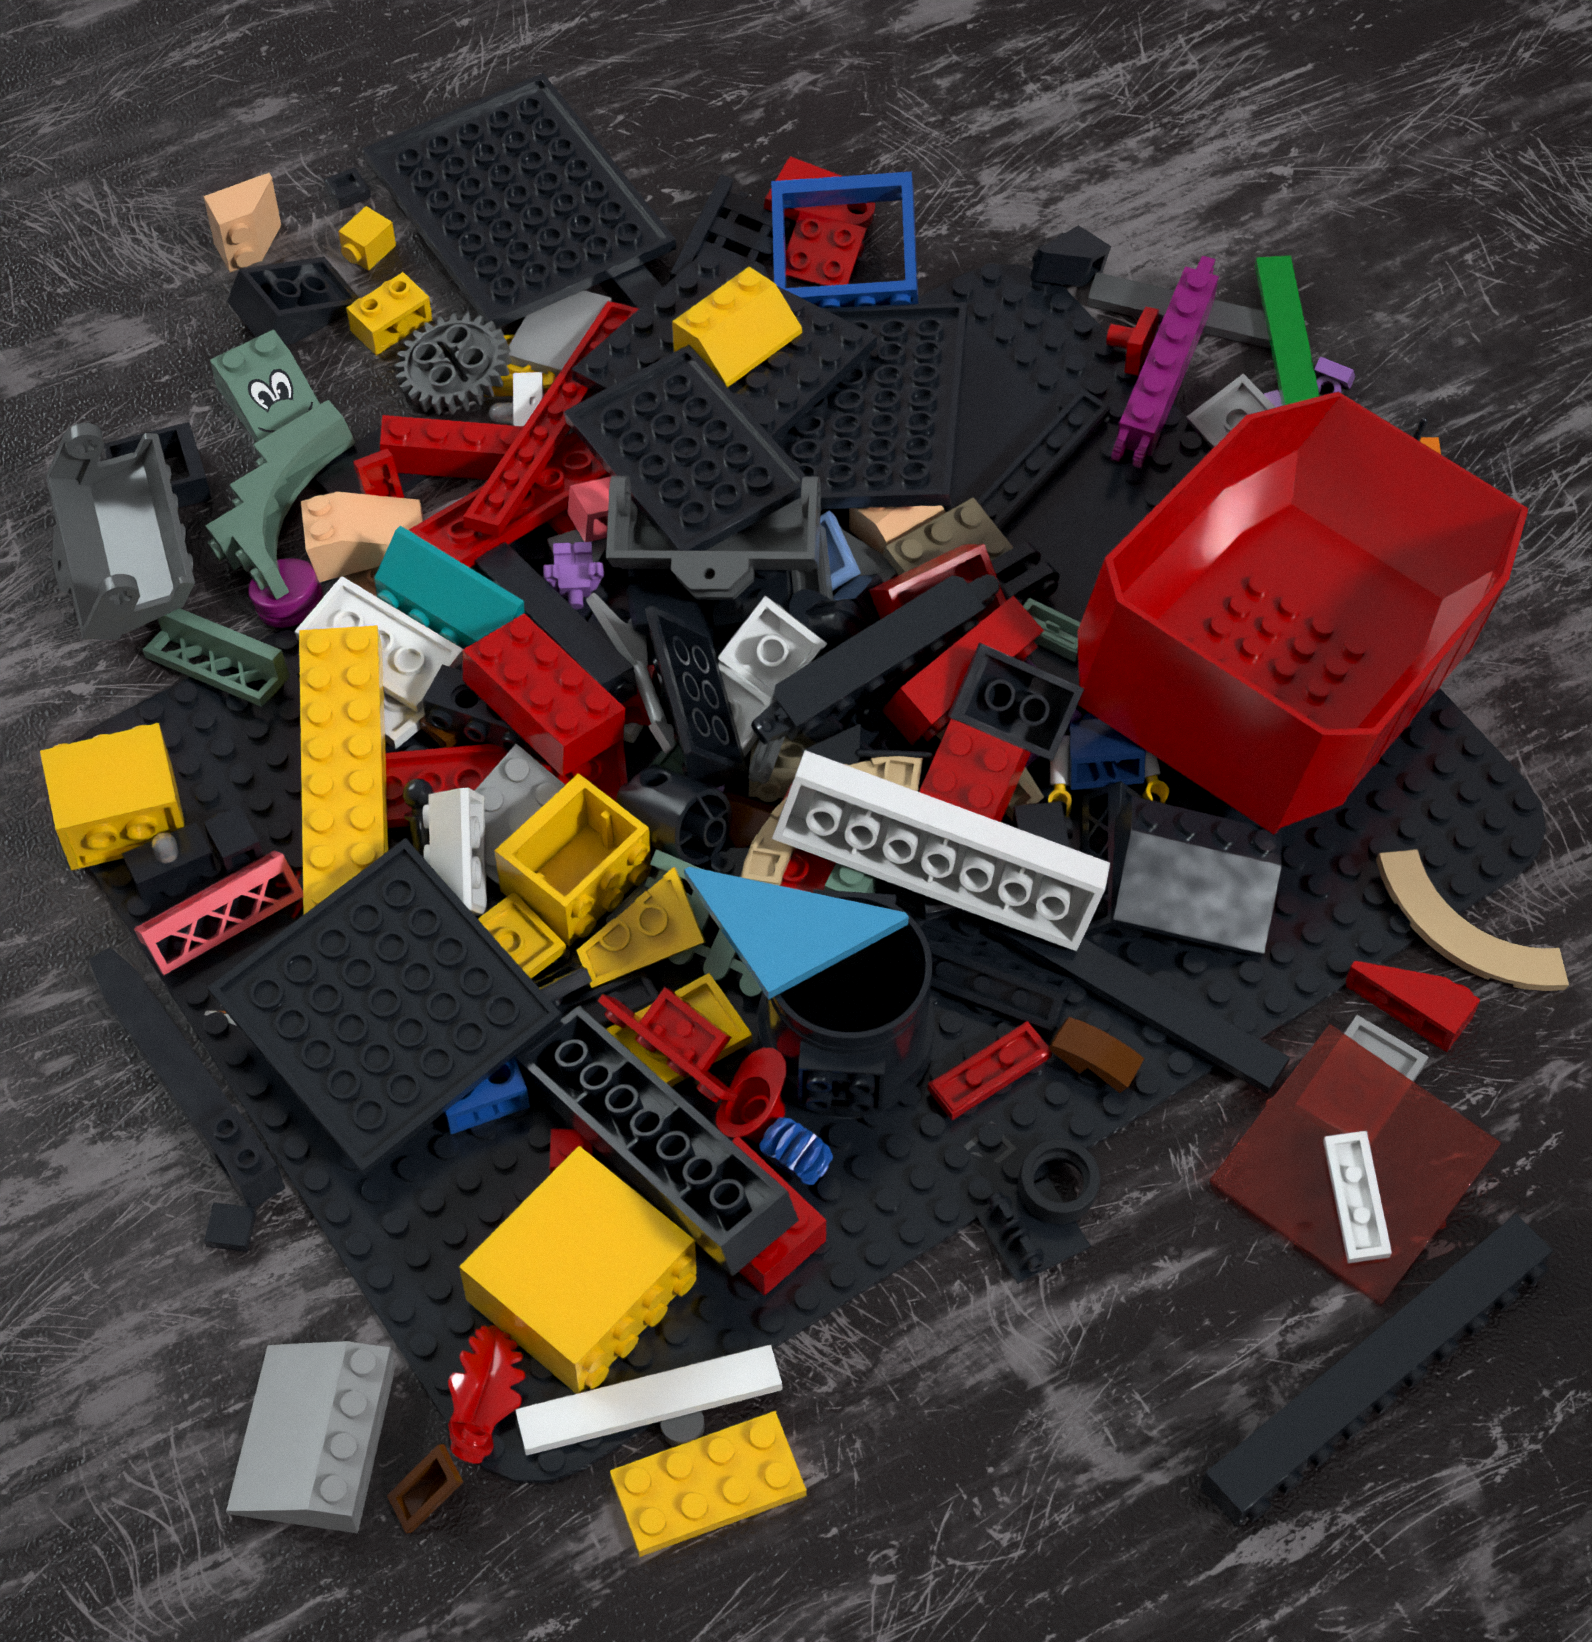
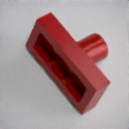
(1135, 340)
(378, 475)

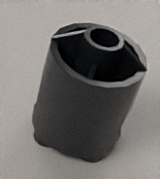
(681, 813)

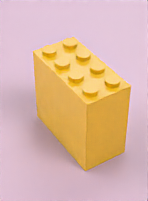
(580, 1271)

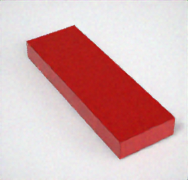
(989, 1070)

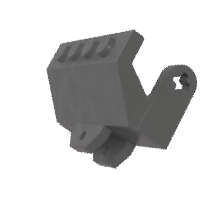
(117, 534)
(777, 542)

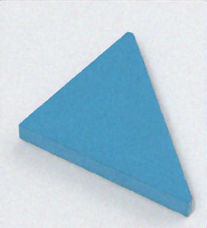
(788, 931)

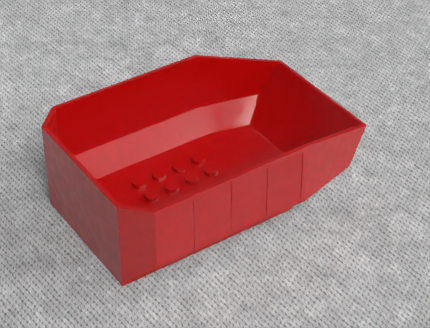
(1294, 605)

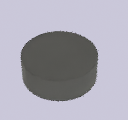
(683, 1428)

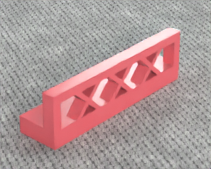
(212, 898)

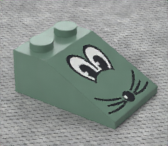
(263, 384)

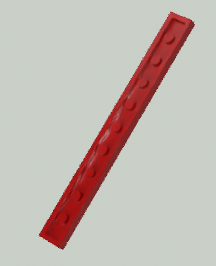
(540, 434)

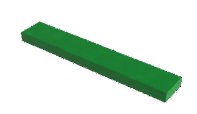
(1286, 329)

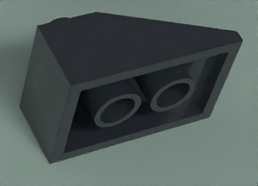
(290, 298)
(1015, 701)

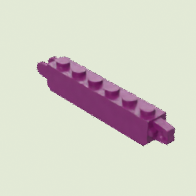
(1167, 362)

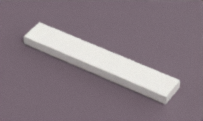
(648, 1399)

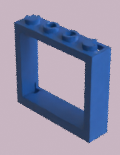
(843, 191)

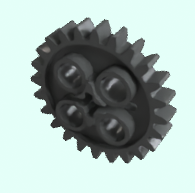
(432, 379)

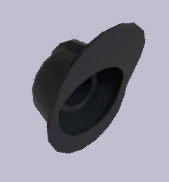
(828, 618)

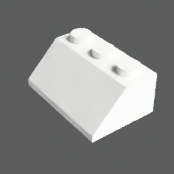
(458, 844)

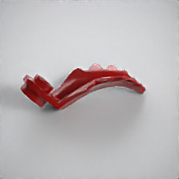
(483, 1392)

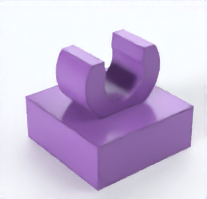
(1334, 374)

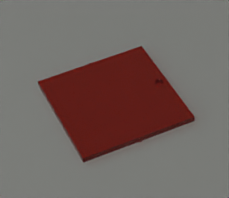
(1418, 1147)

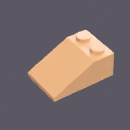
(353, 530)

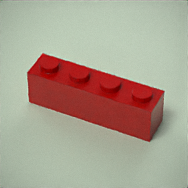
(446, 446)

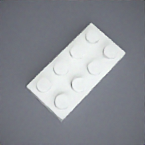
(409, 649)

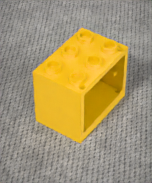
(111, 794)
(575, 859)

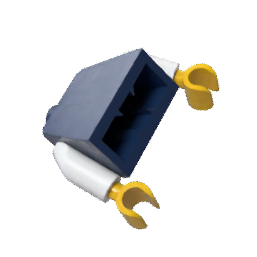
(1098, 757)

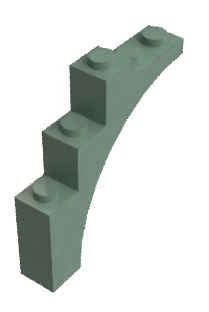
(264, 496)

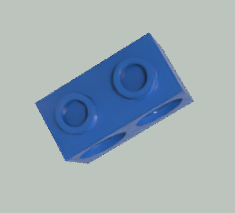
(490, 1100)

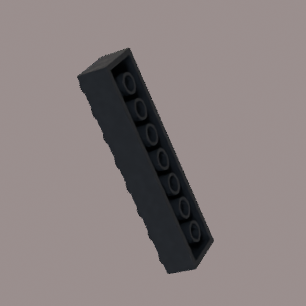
(657, 1140)

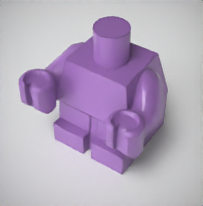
(574, 572)

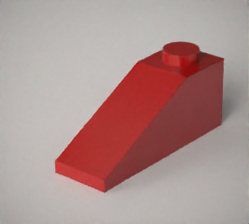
(1418, 1000)

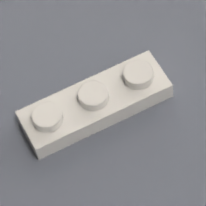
(1357, 1197)

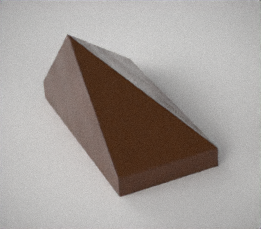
(747, 817)
(425, 1488)

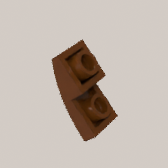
(1089, 1047)

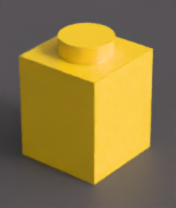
(367, 238)

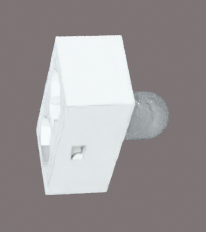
(527, 394)

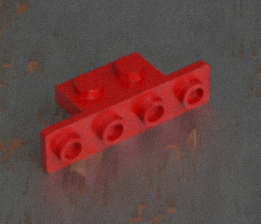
(680, 1034)

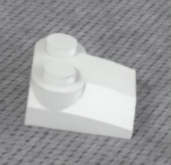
(770, 646)

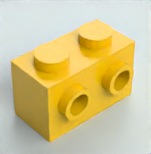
(389, 313)

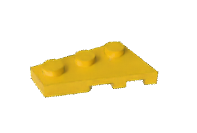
(644, 933)

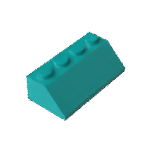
(442, 591)

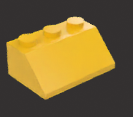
(737, 325)

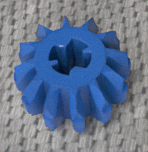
(796, 1150)

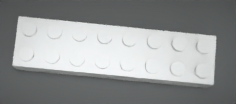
(941, 851)

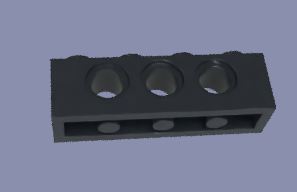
(445, 710)

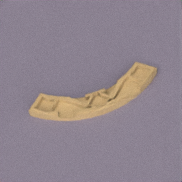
(769, 858)
(1458, 939)

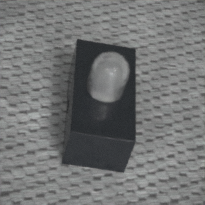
(169, 860)

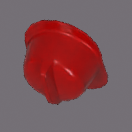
(758, 1096)

